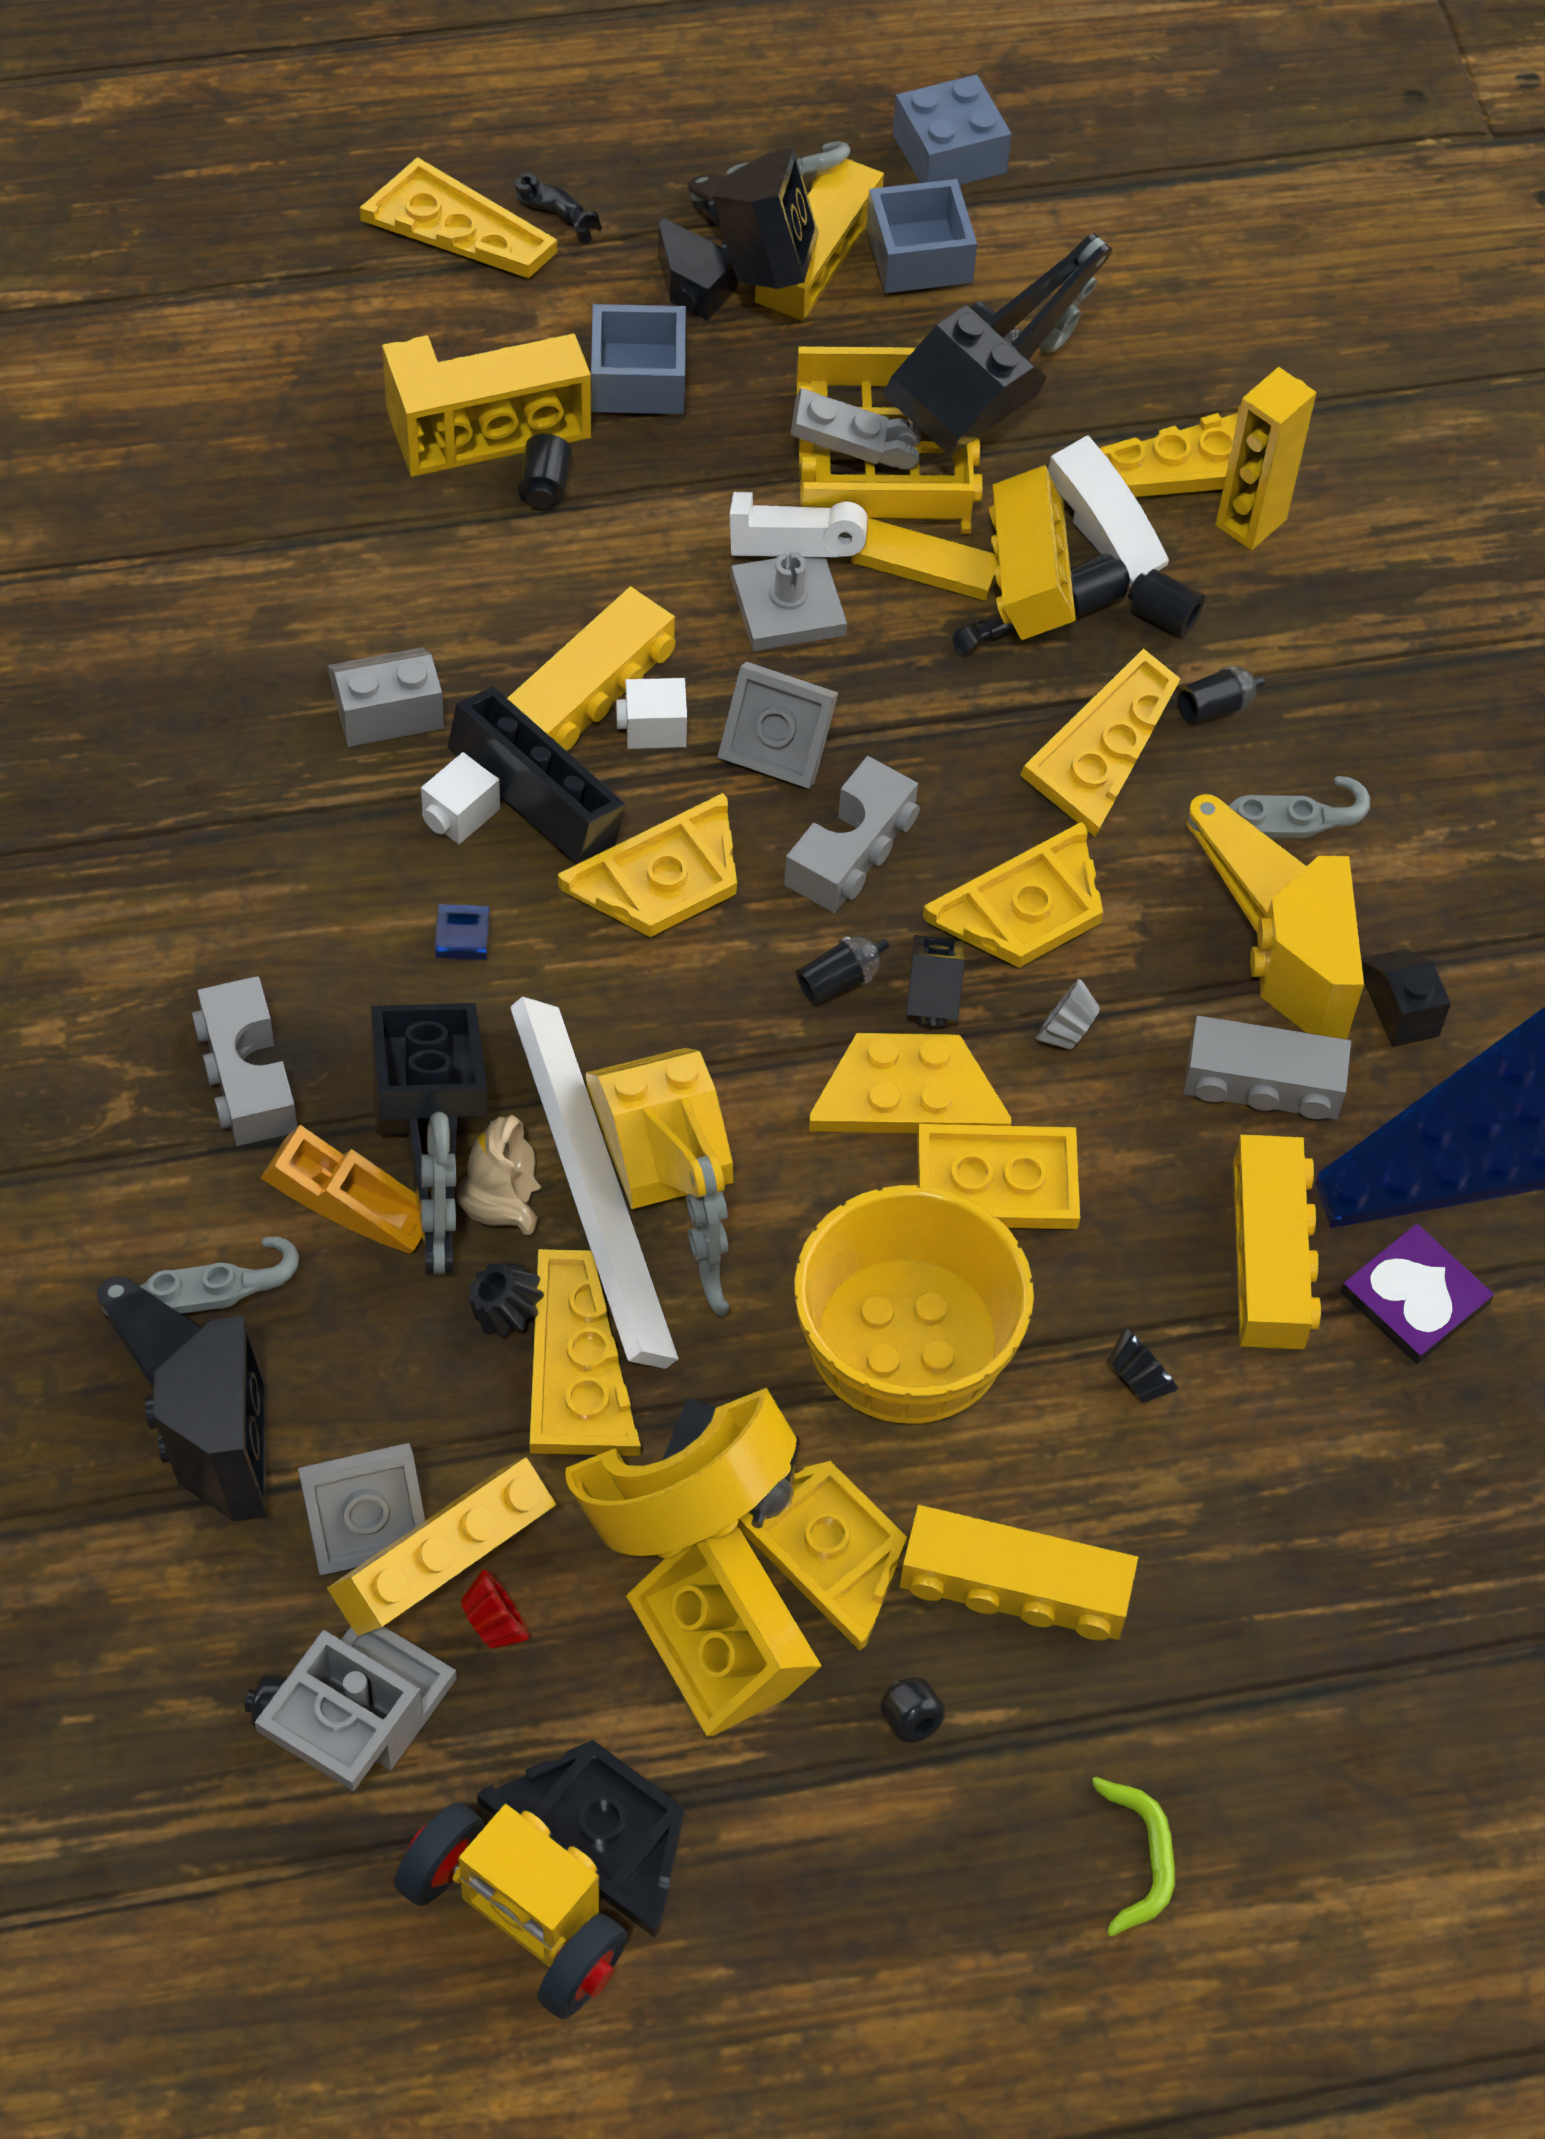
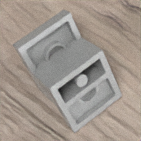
(355, 1702)

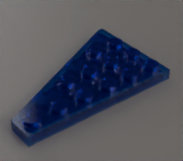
(1456, 1144)

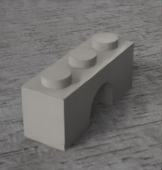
(835, 865)
(254, 1097)

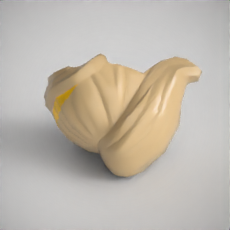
(500, 1177)

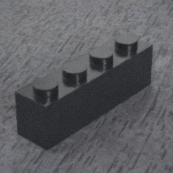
(537, 775)

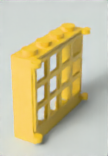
(880, 495)

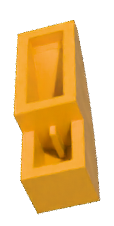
(345, 1190)

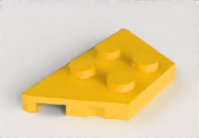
(662, 871)
(1025, 902)
(903, 1082)
(833, 1548)

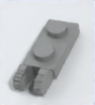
(855, 431)

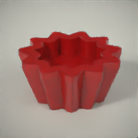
(493, 1612)

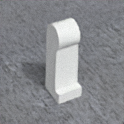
(802, 530)

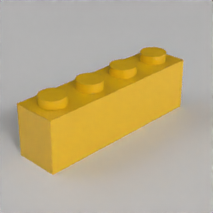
(840, 213)
(1265, 458)
(1032, 553)
(593, 667)
(1274, 1242)
(441, 1547)
(1018, 1573)

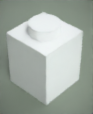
(654, 713)
(460, 798)

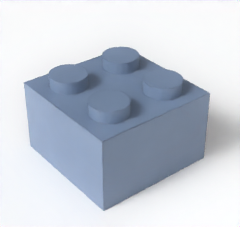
(952, 132)
(921, 235)
(638, 359)

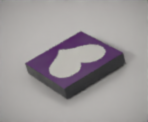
(1417, 1293)

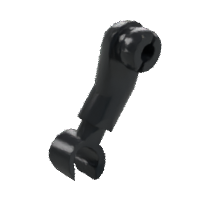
(557, 201)
(986, 629)

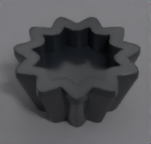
(504, 1297)
(1139, 1369)

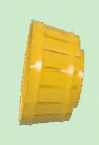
(912, 1302)

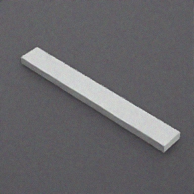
(594, 1185)

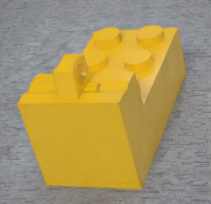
(485, 401)

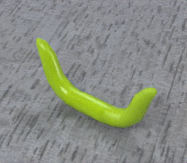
(1160, 1854)

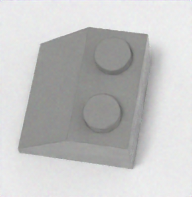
(387, 696)

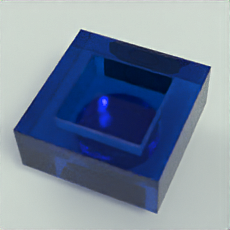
(462, 931)

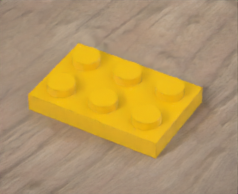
(1012, 1171)

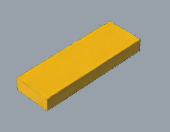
(927, 559)

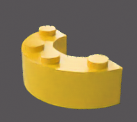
(693, 1492)

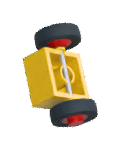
(525, 1888)

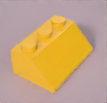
(723, 1631)

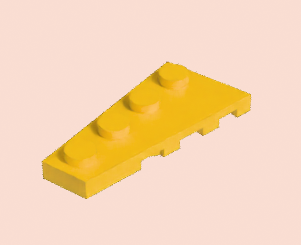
(454, 217)
(1176, 458)
(1099, 746)
(577, 1376)

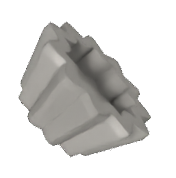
(1069, 1018)

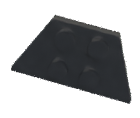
(608, 1815)

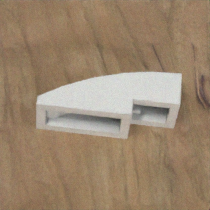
(1106, 507)

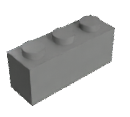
(1267, 1068)

